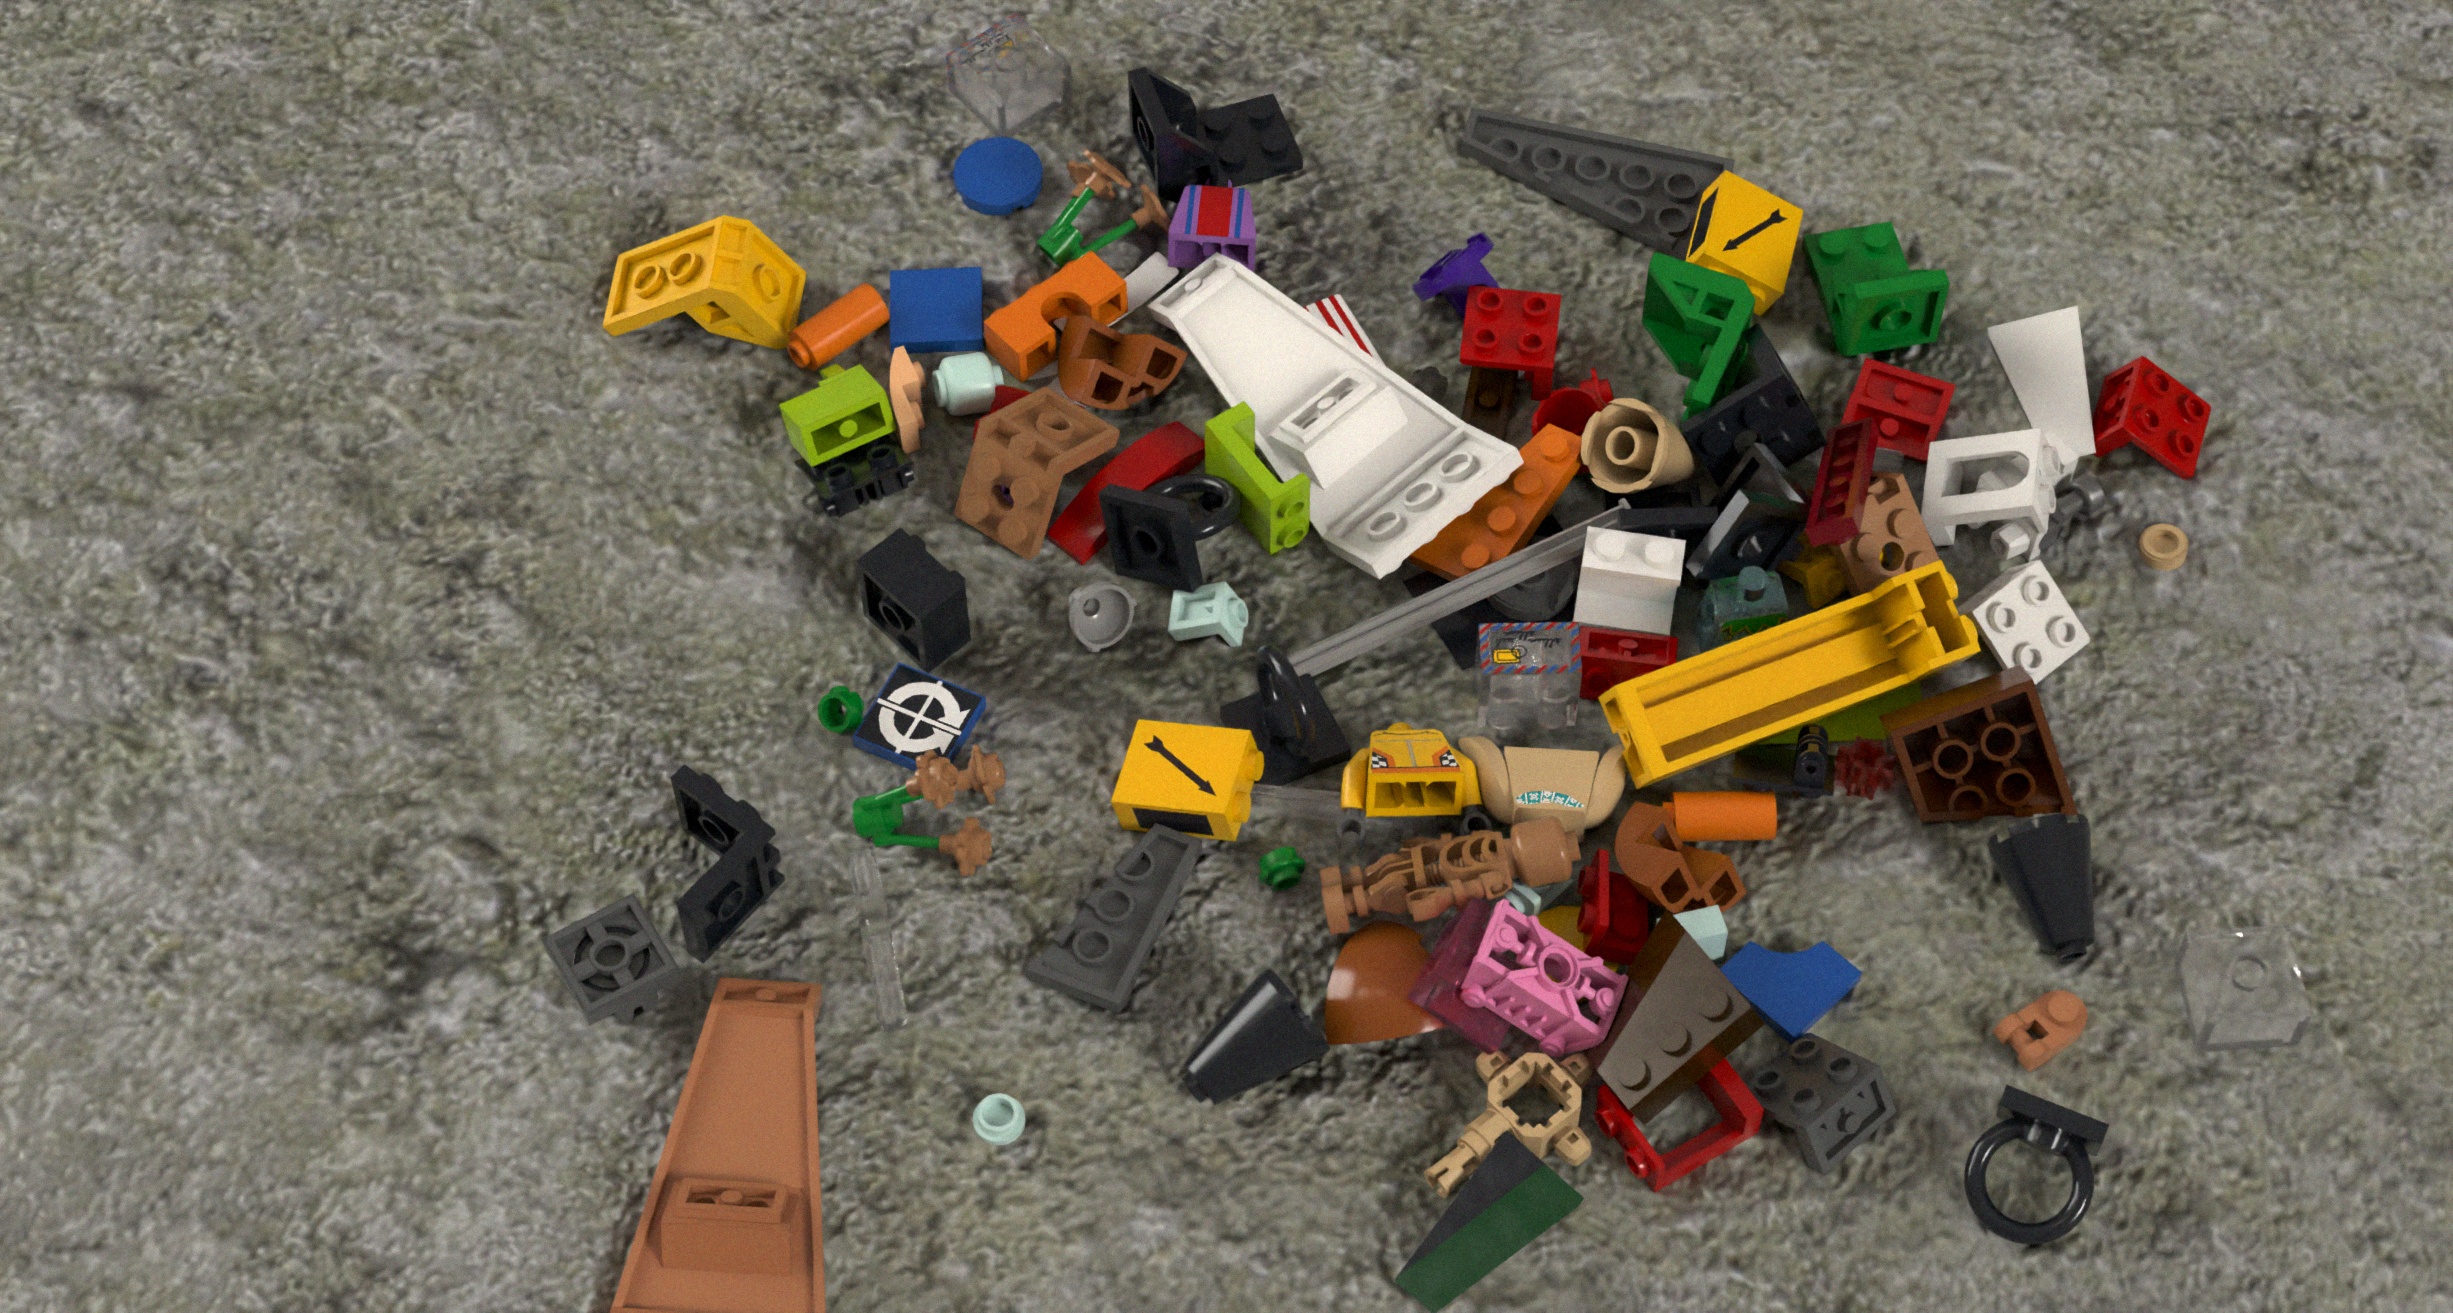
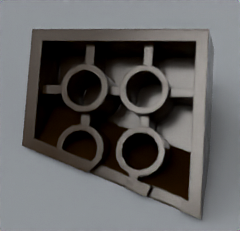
(1671, 1022)

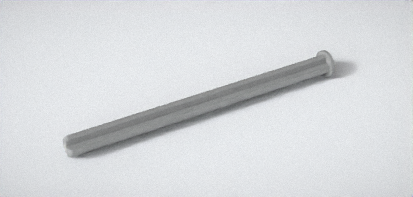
(1450, 597)

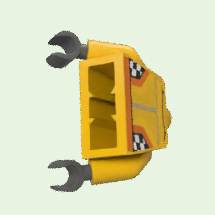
(1409, 776)

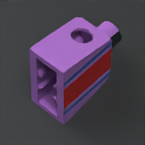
(1210, 222)

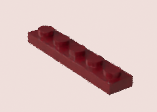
(1842, 483)

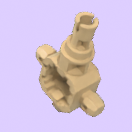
(1563, 1086)

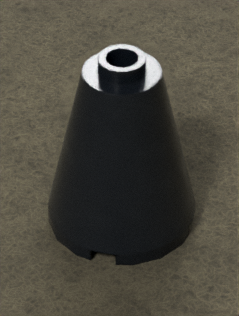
(2051, 880)
(1254, 1043)

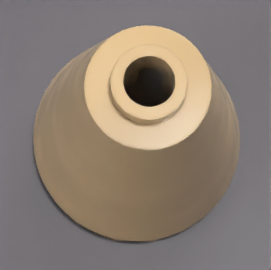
(1635, 448)

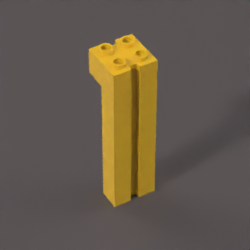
(1790, 675)

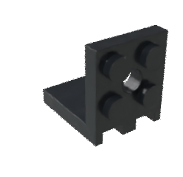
(1767, 405)
(1667, 513)
(1758, 519)
(741, 876)

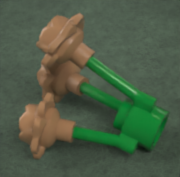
(935, 781)

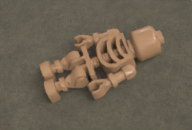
(1468, 867)

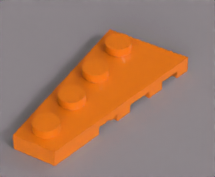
(1507, 513)

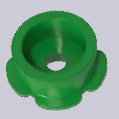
(831, 712)
(1281, 868)

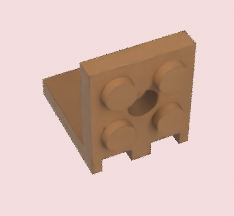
(1029, 452)
(1887, 518)

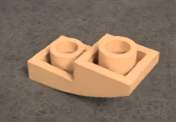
(906, 399)

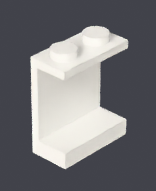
(1628, 581)

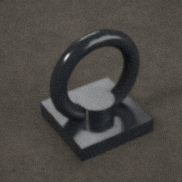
(1154, 533)
(1287, 721)
(2050, 1130)

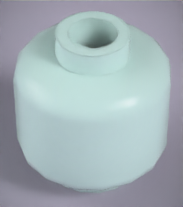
(966, 383)

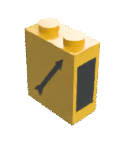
(1746, 236)
(1188, 779)

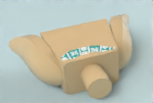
(1548, 783)

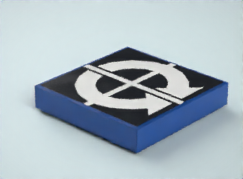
(918, 715)

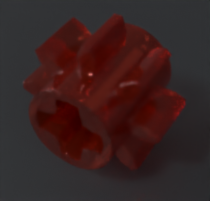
(1864, 767)

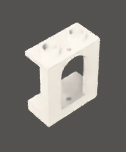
(2032, 497)

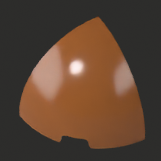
(1111, 367)
(1668, 871)
(1372, 985)

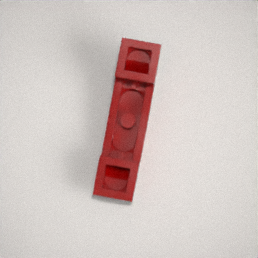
(1155, 457)

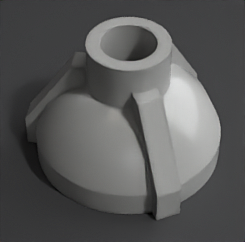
(1104, 617)

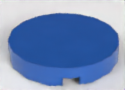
(998, 175)

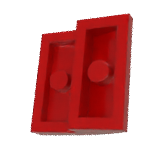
(1904, 406)

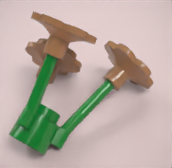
(1062, 239)

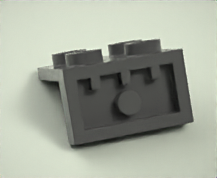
(1825, 1097)

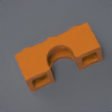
(1022, 331)

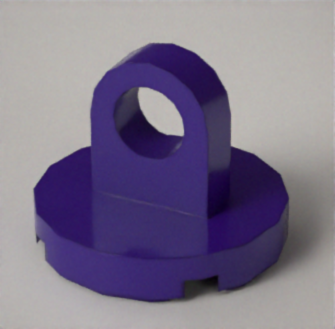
(1456, 273)

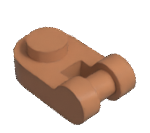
(2056, 1019)

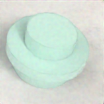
(999, 1119)

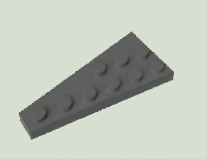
(1618, 180)

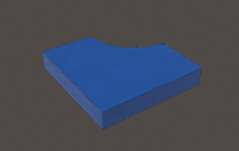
(1791, 988)

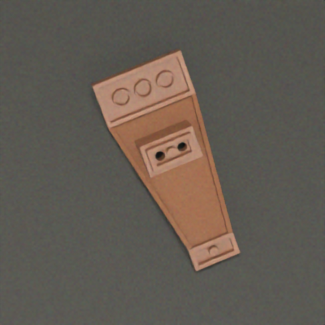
(739, 1174)

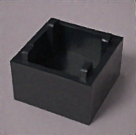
(914, 599)

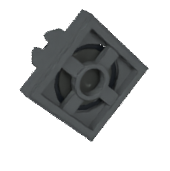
(612, 961)

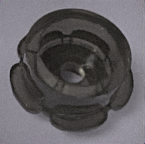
(1430, 383)

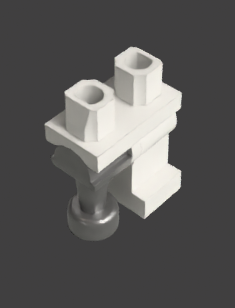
(2020, 534)

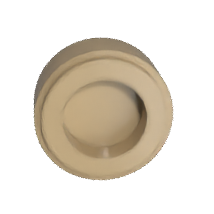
(2163, 546)

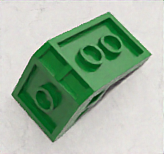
(1871, 292)
(1694, 312)

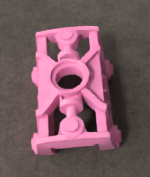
(1532, 999)

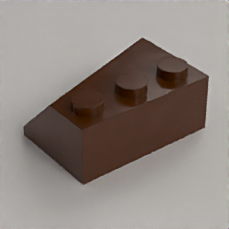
(1979, 752)

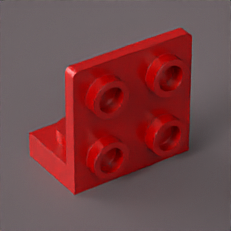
(1512, 333)
(2154, 413)

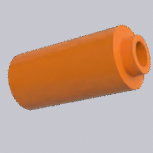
(837, 327)
(1723, 815)

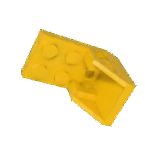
(718, 274)

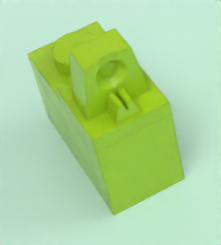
(838, 414)

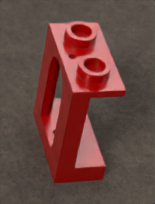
(1728, 1095)

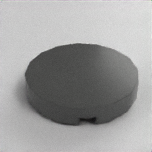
(1539, 595)

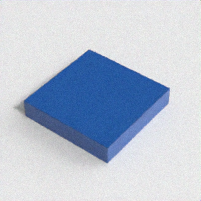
(936, 310)

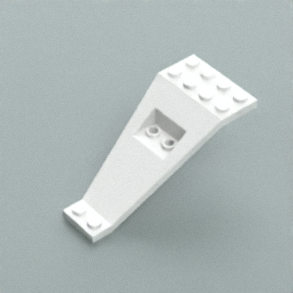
(1376, 449)

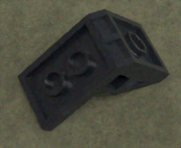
(1186, 147)

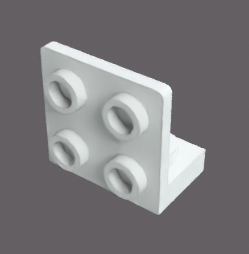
(2026, 620)

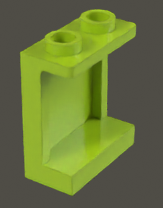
(1269, 509)

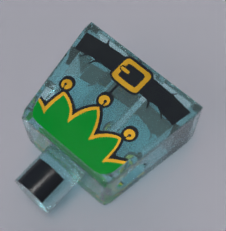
(1739, 608)

